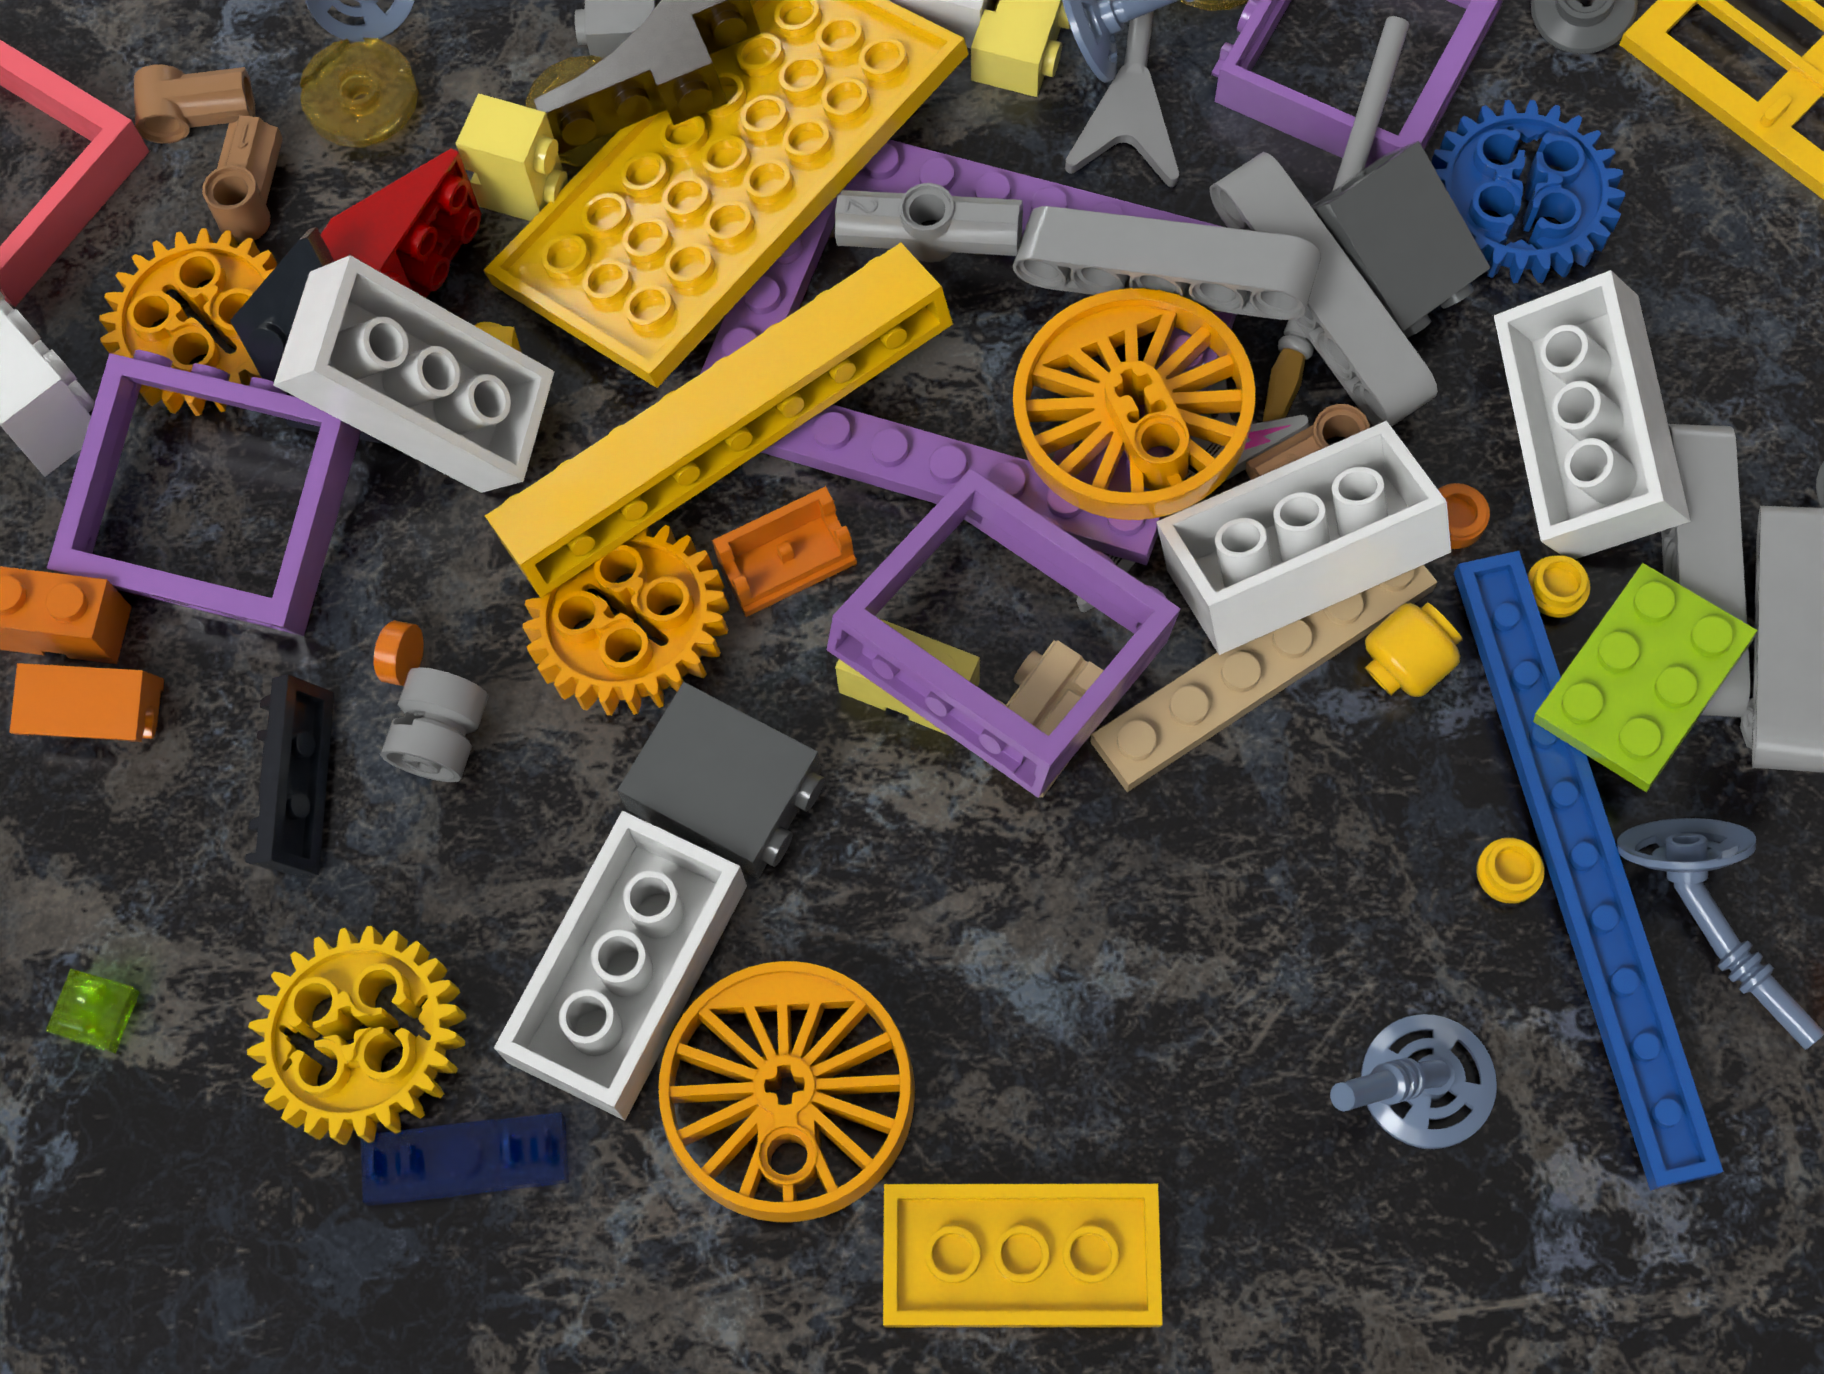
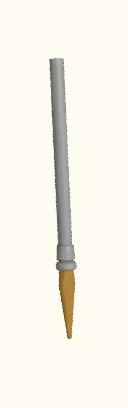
(1295, 346)

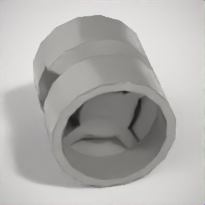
(436, 718)

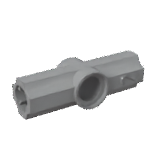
(963, 226)

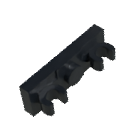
(293, 777)

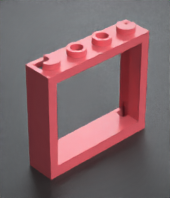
(82, 188)

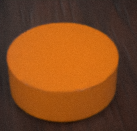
(1466, 514)
(398, 651)

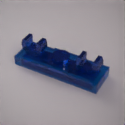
(465, 1159)

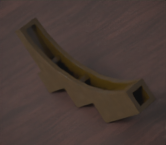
(652, 71)

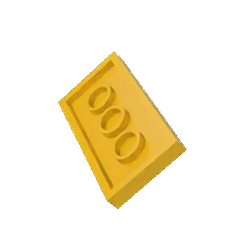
(1021, 1255)

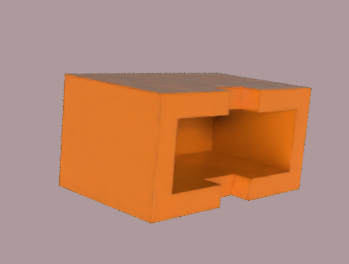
(61, 615)

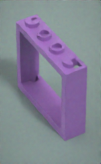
(1319, 122)
(98, 464)
(953, 701)

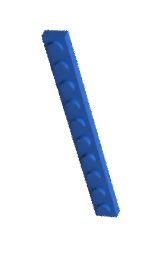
(1588, 880)

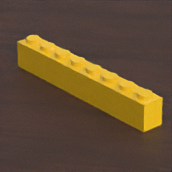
(720, 419)

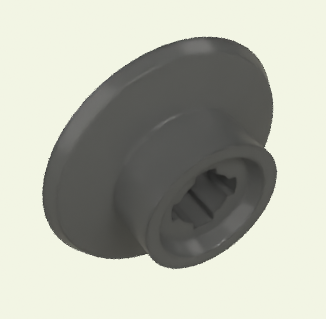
(1582, 28)

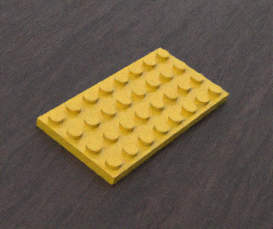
(693, 213)

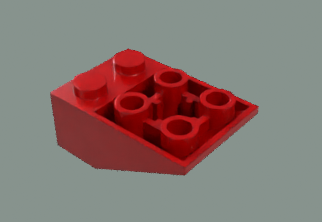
(411, 224)

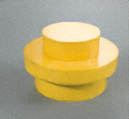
(1559, 585)
(1510, 870)

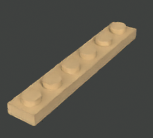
(1242, 679)

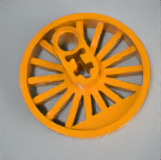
(1105, 402)
(786, 988)

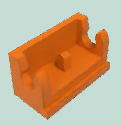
(784, 551)
(85, 702)

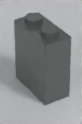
(1404, 236)
(722, 780)

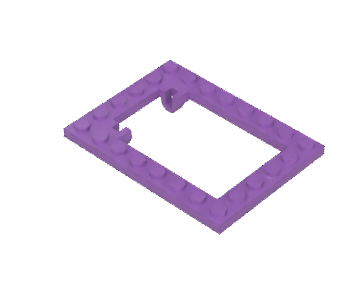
(915, 459)

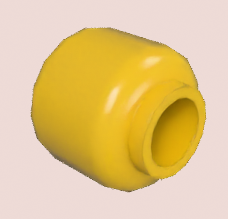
(1412, 650)

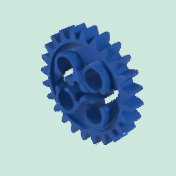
(1579, 196)

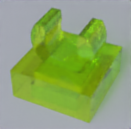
(92, 1011)

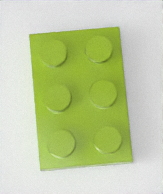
(1644, 676)

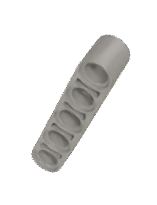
(1205, 263)
(1343, 312)
(1709, 549)
(1789, 640)

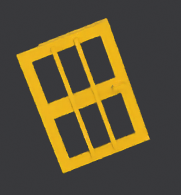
(1762, 123)

